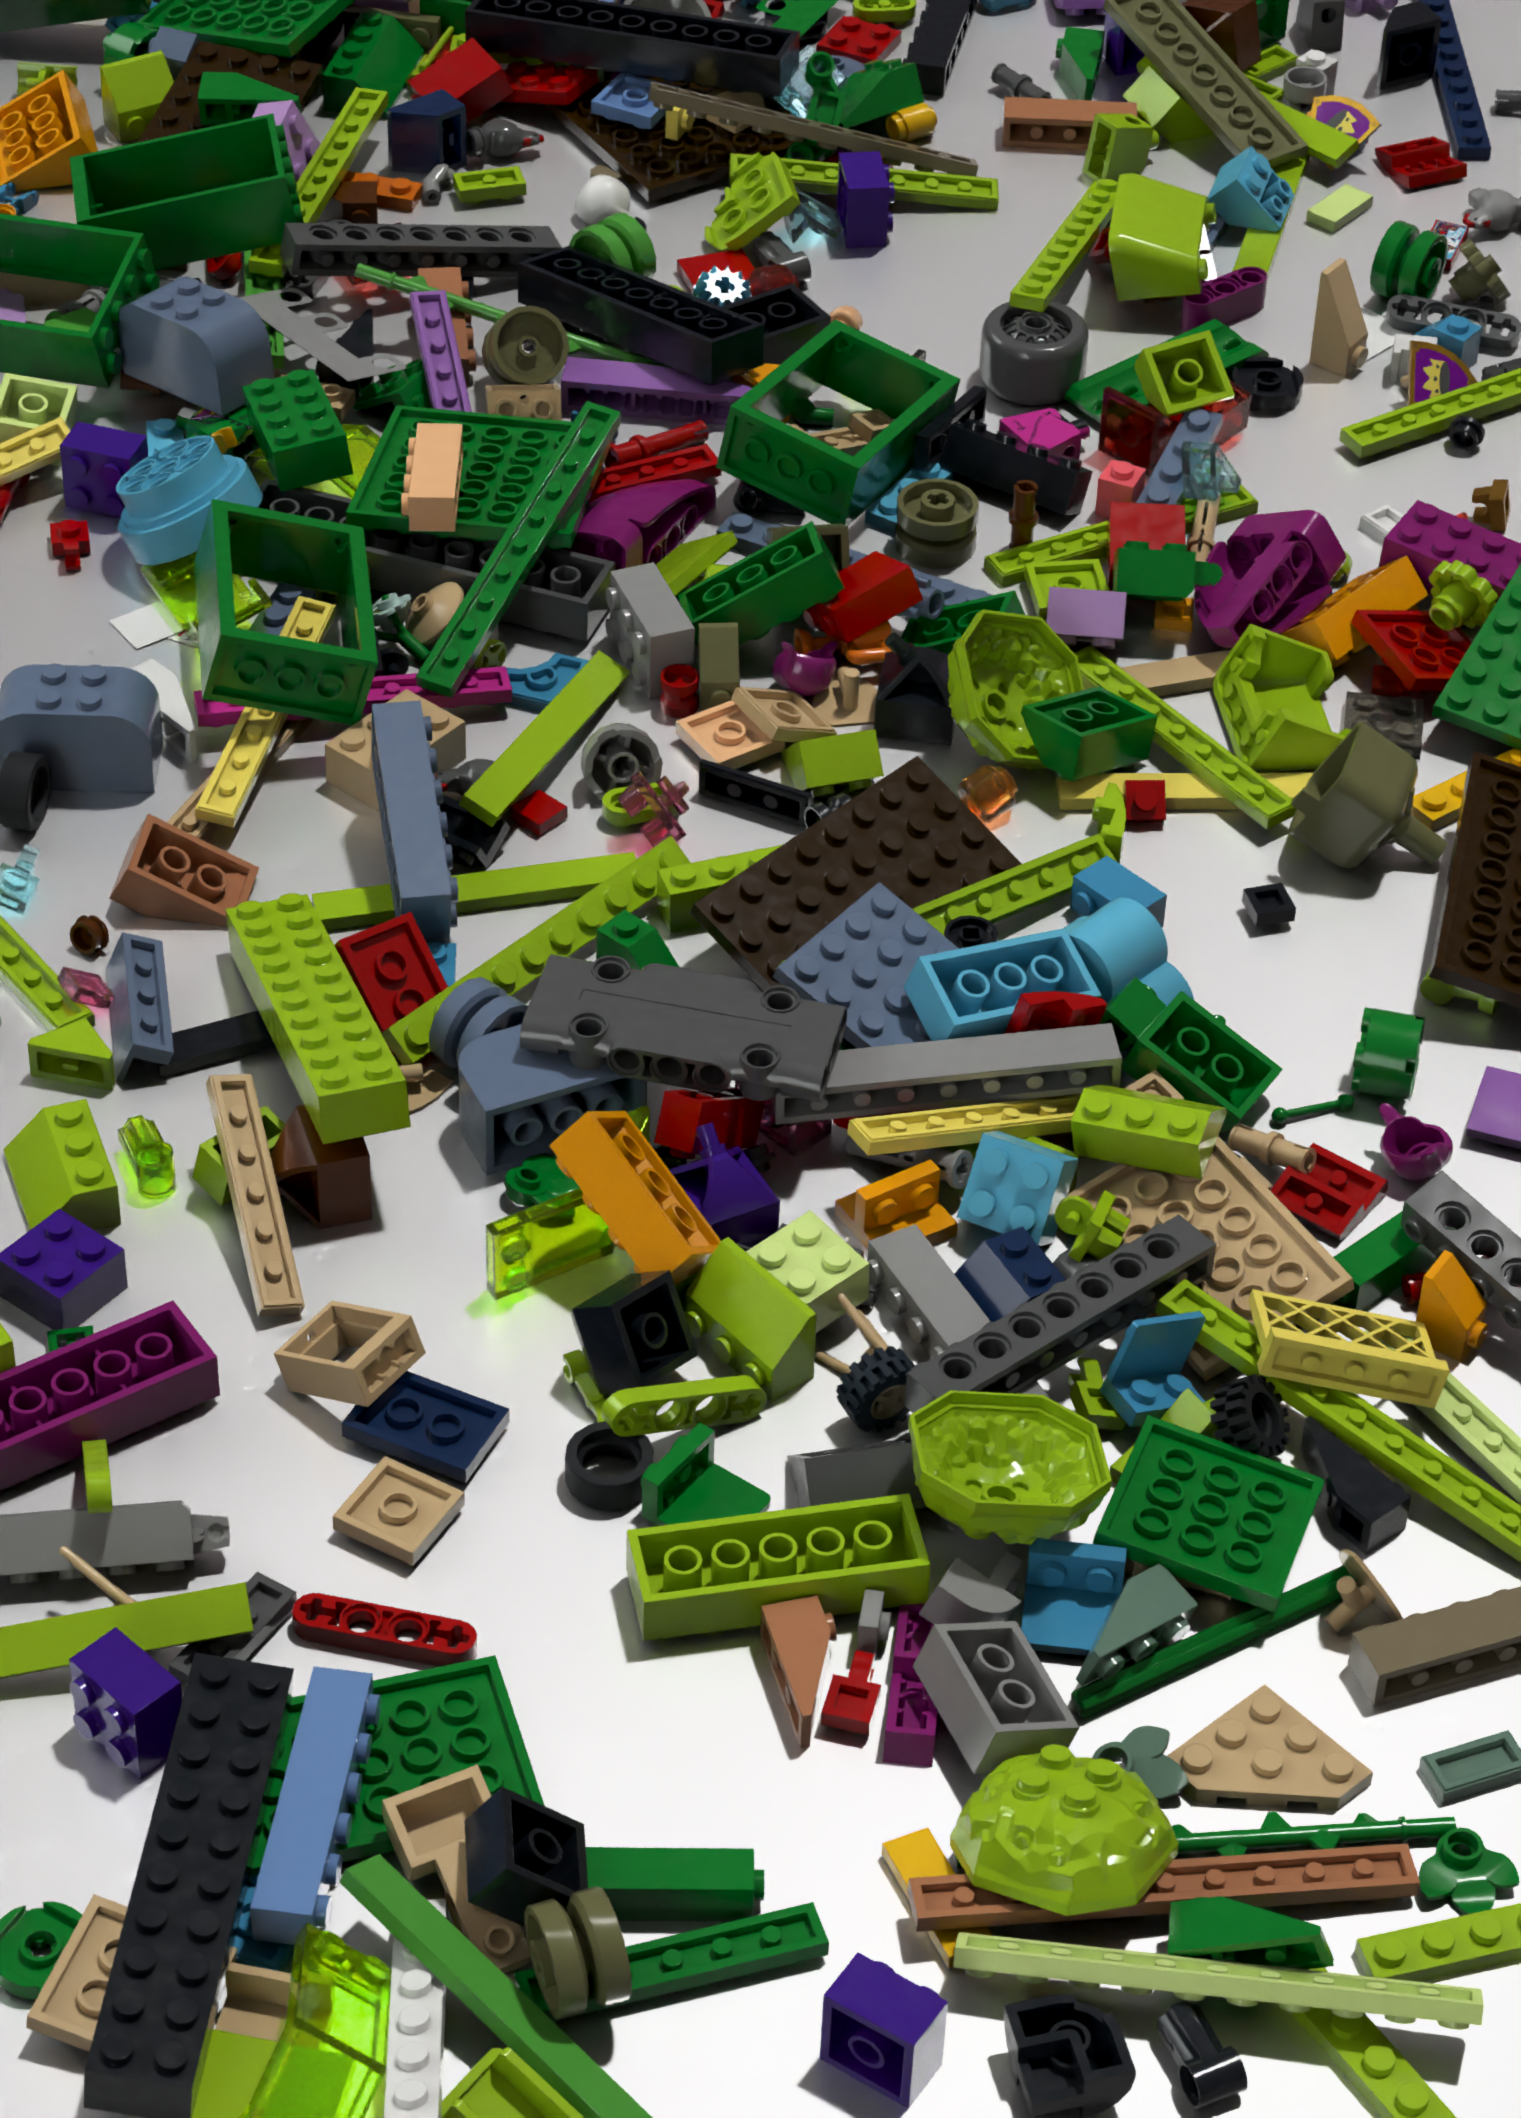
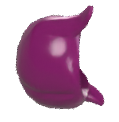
(805, 673)
(1412, 1146)

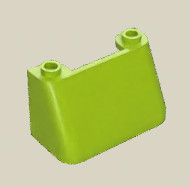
(1157, 239)
(1273, 702)

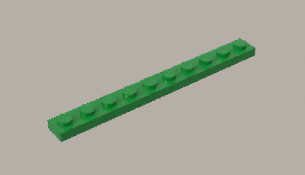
(518, 550)

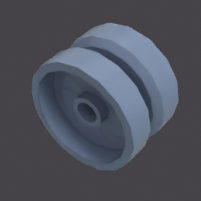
(470, 1012)

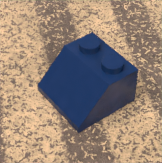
(1007, 1273)

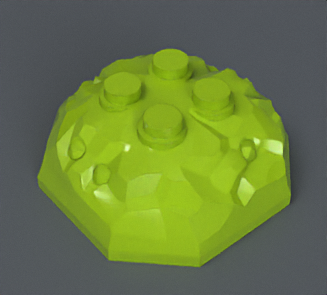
(997, 670)
(1007, 1464)
(1064, 1833)

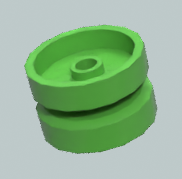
(620, 241)

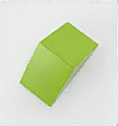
(72, 1056)

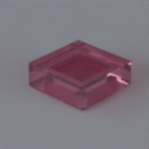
(85, 987)

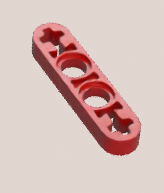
(387, 1623)

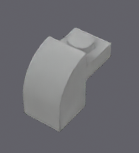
(971, 1597)

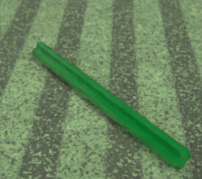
(1206, 1644)

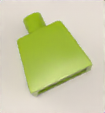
(1118, 146)

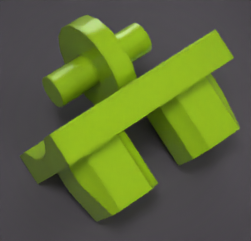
(32, 74)
(1097, 1229)

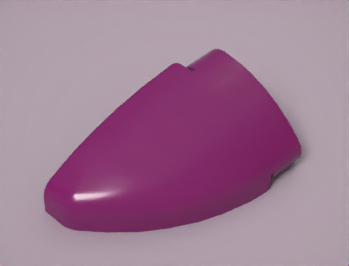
(643, 521)
(1272, 574)

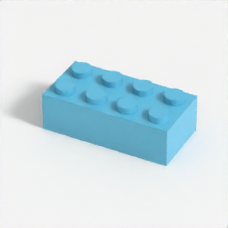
(979, 985)

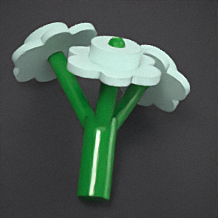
(389, 614)

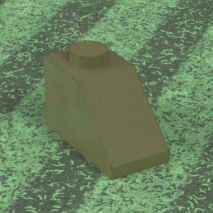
(717, 663)

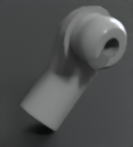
(433, 180)

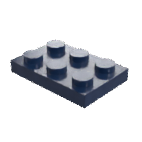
(429, 1425)

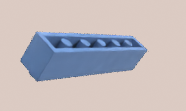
(314, 1805)

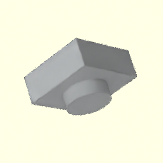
(873, 1622)

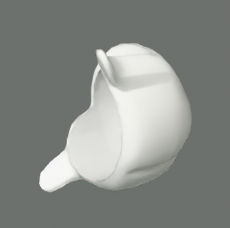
(602, 198)

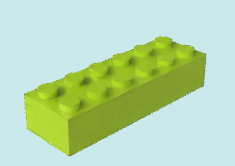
(726, 1568)

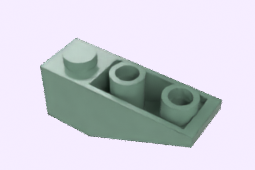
(1143, 1616)

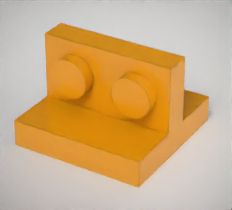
(898, 1203)

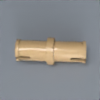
(1271, 1148)

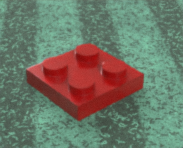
(860, 40)

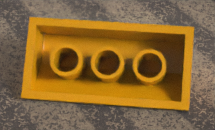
(1383, 588)
(635, 1194)

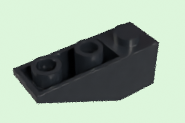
(359, 342)
(1355, 1494)

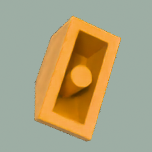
(1452, 1308)

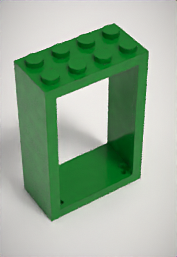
(193, 190)
(77, 256)
(809, 471)
(274, 669)

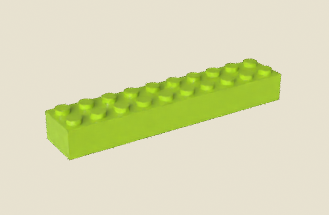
(317, 1019)

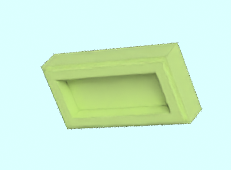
(1339, 208)

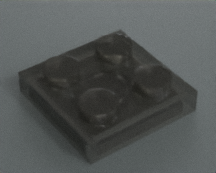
(1393, 717)

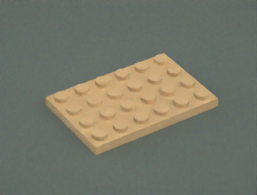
(1254, 1235)

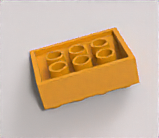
(42, 133)

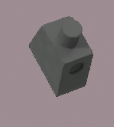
(1321, 23)

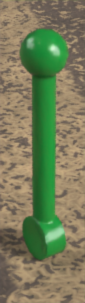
(1344, 1103)

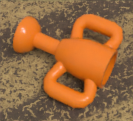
(863, 650)

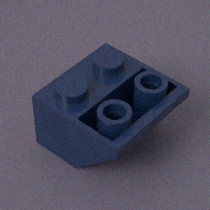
(427, 133)

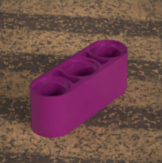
(1226, 298)

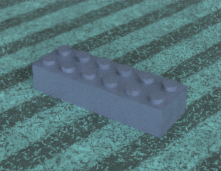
(412, 820)

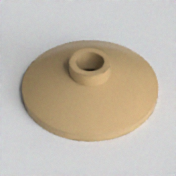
(433, 611)

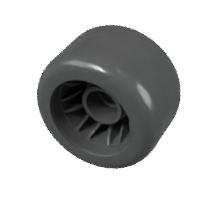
(1033, 354)

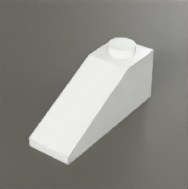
(176, 720)

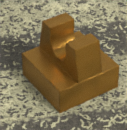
(1497, 504)

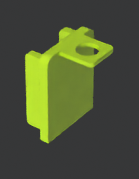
(505, 2088)

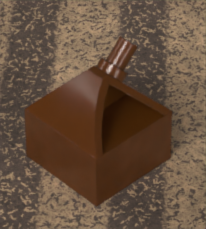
(1232, 26)
(320, 1179)

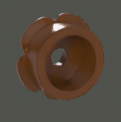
(89, 934)

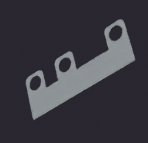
(311, 336)

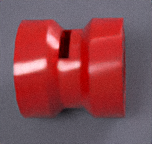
(680, 697)

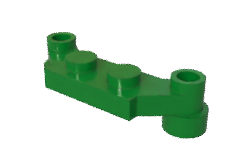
(824, 105)

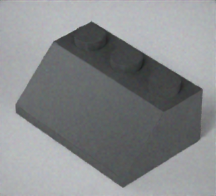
(855, 1473)

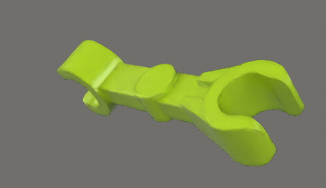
(578, 1372)

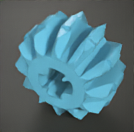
(722, 287)

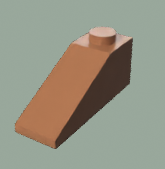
(798, 1650)

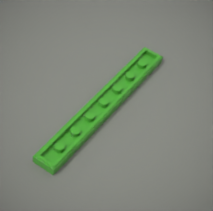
(487, 1991)

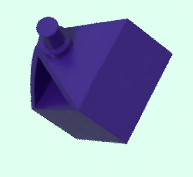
(729, 1191)

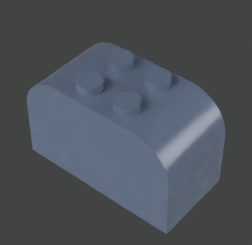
(195, 344)
(88, 721)
(525, 1099)

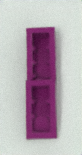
(911, 1711)

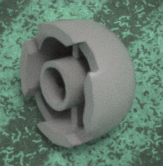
(616, 755)

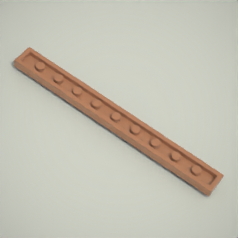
(1249, 1878)

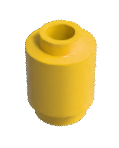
(911, 123)

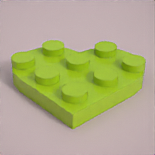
(753, 203)

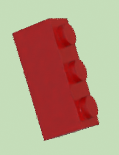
(683, 1110)

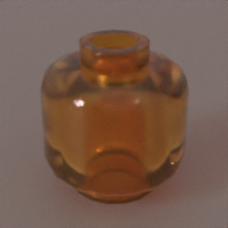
(988, 792)

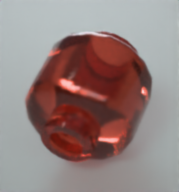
(771, 277)

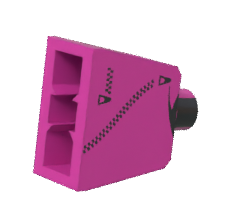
(1048, 429)

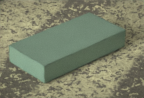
(1473, 1767)

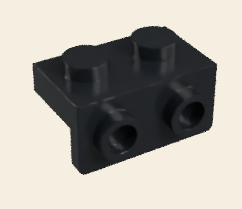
(470, 837)

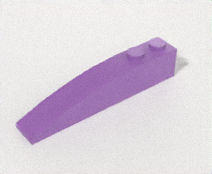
(646, 391)

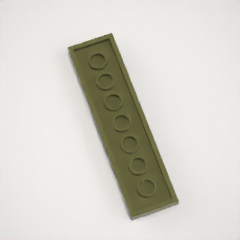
(1207, 78)

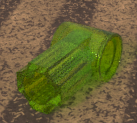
(149, 1157)

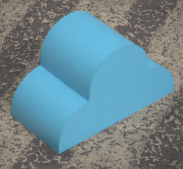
(1125, 944)

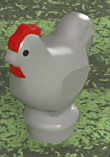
(1494, 209)

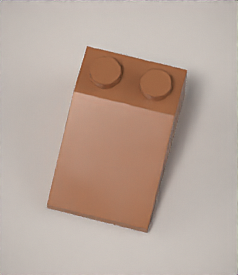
(180, 876)

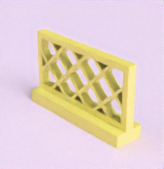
(1330, 1361)

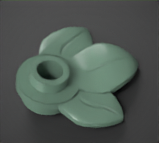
(1144, 1753)

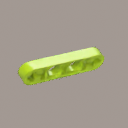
(635, 1409)
(97, 1476)

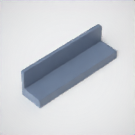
(139, 1004)

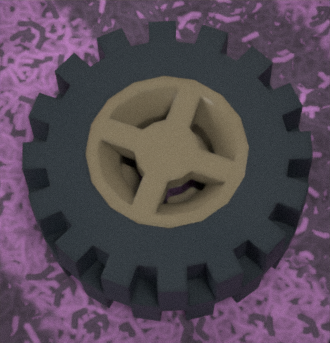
(876, 1389)

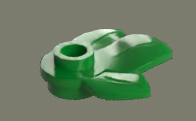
(537, 1181)
(1467, 1878)

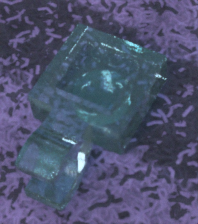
(17, 882)

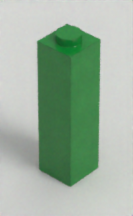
(1380, 1262)
(677, 1882)

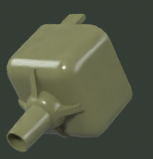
(1362, 802)

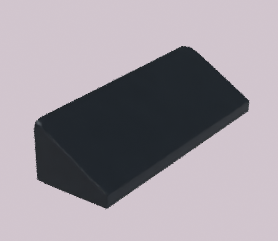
(753, 792)

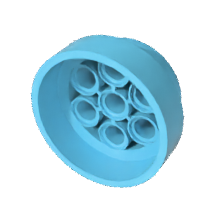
(171, 497)

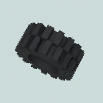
(1251, 1416)

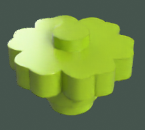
(1460, 596)

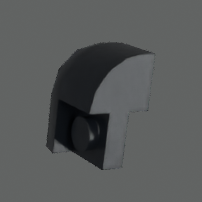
(1067, 2055)

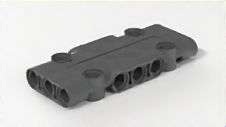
(684, 1027)

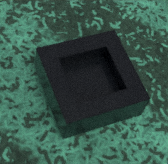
(1268, 904)

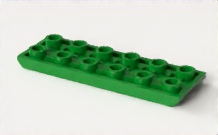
(1088, 392)

